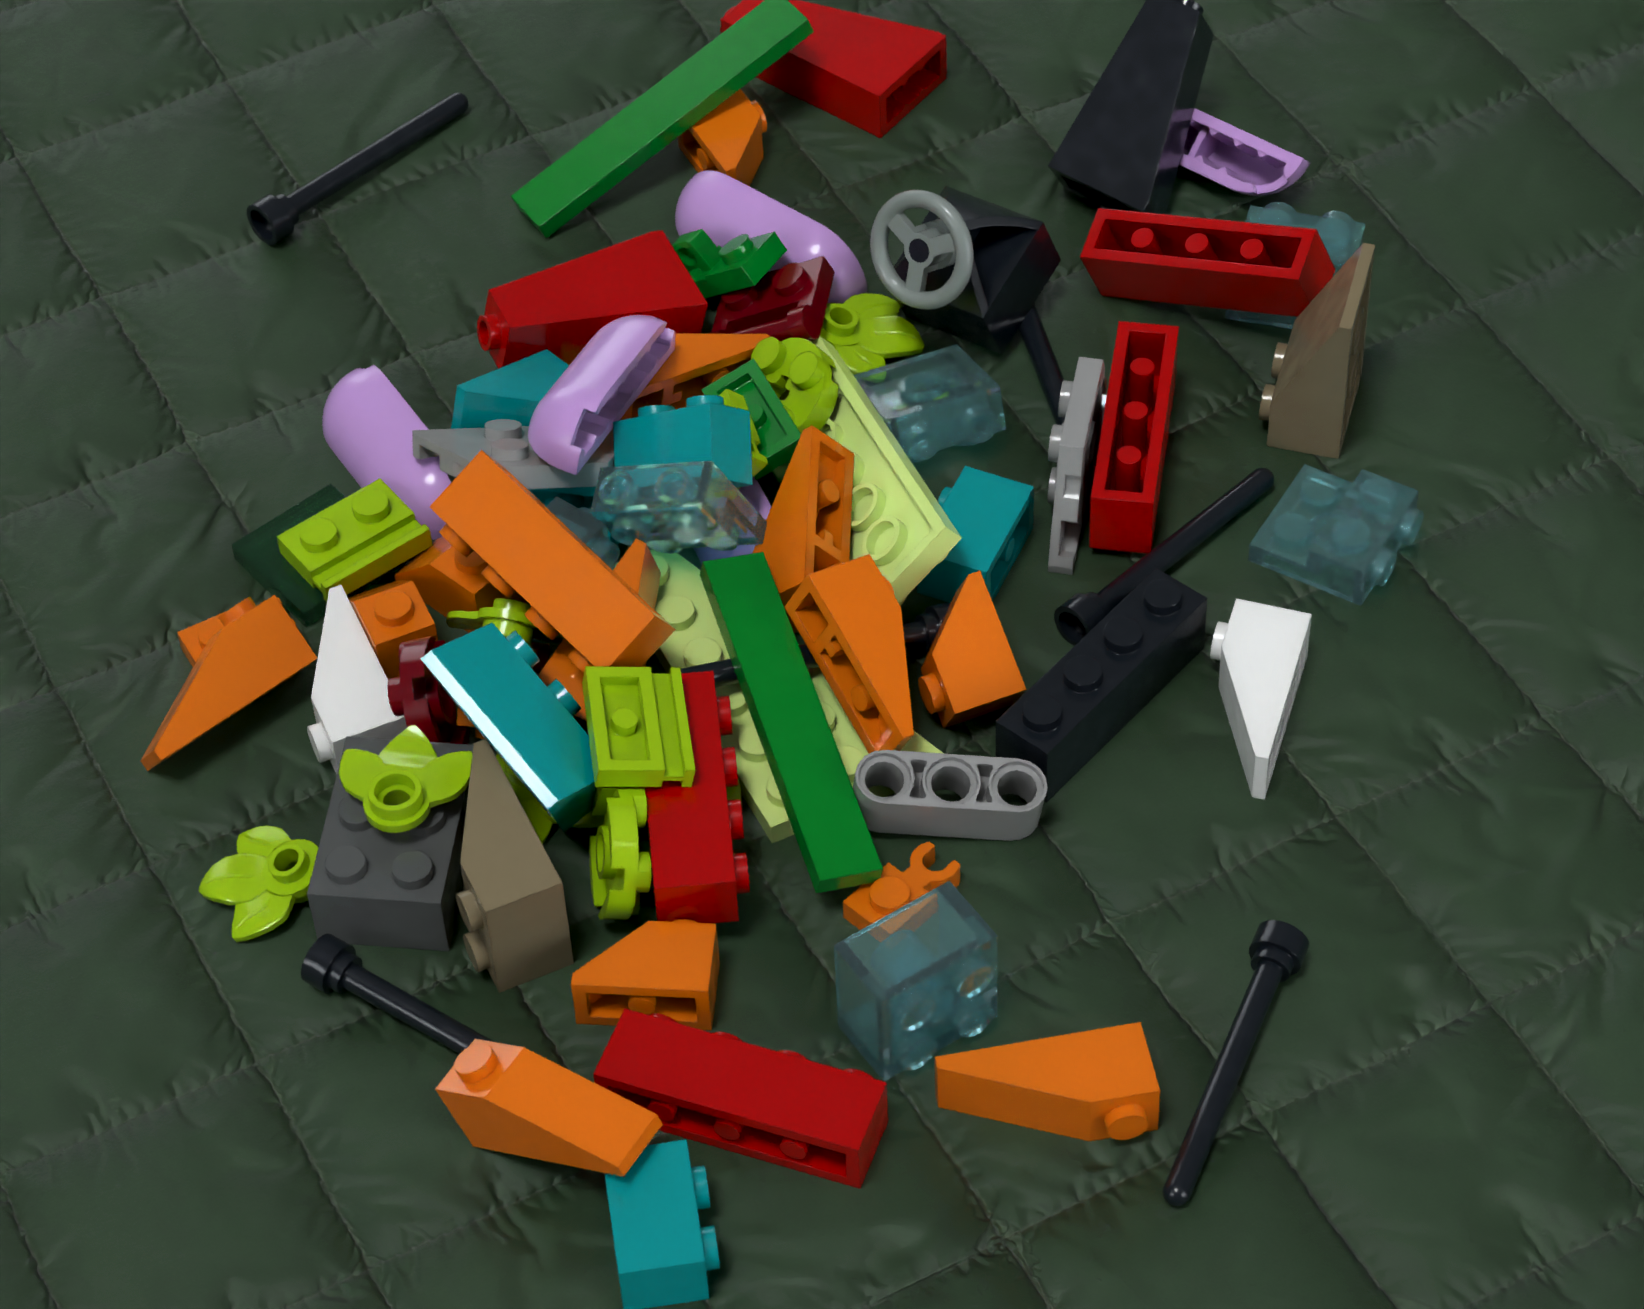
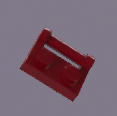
(781, 304)

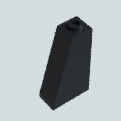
(1139, 113)

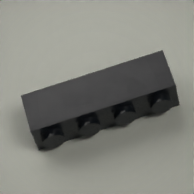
(1105, 679)

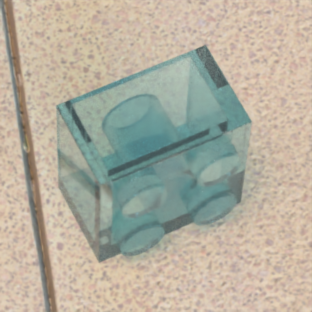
(917, 981)

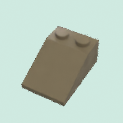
(1321, 364)
(510, 885)

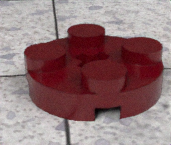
(421, 697)

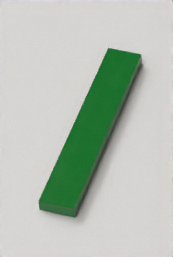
(661, 114)
(790, 723)

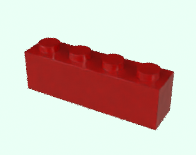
(1206, 262)
(1134, 437)
(695, 825)
(747, 1096)

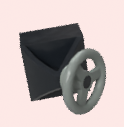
(966, 265)

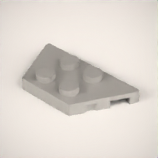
(509, 445)
(1075, 450)

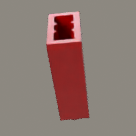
(856, 65)
(577, 298)

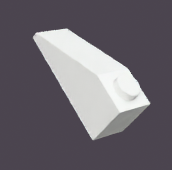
(1259, 677)
(348, 685)

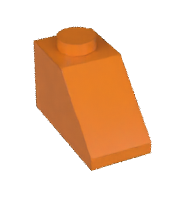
(728, 139)
(451, 580)
(390, 617)
(970, 659)
(652, 970)

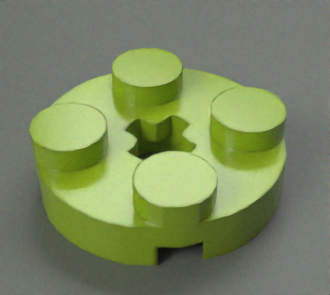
(803, 371)
(615, 862)

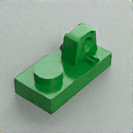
(729, 267)
(772, 422)

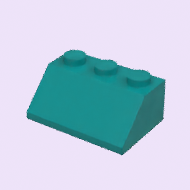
(520, 717)

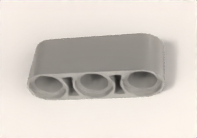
(975, 778)

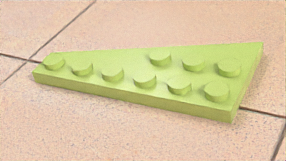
(891, 504)
(699, 641)

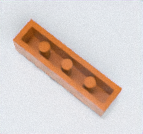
(549, 567)

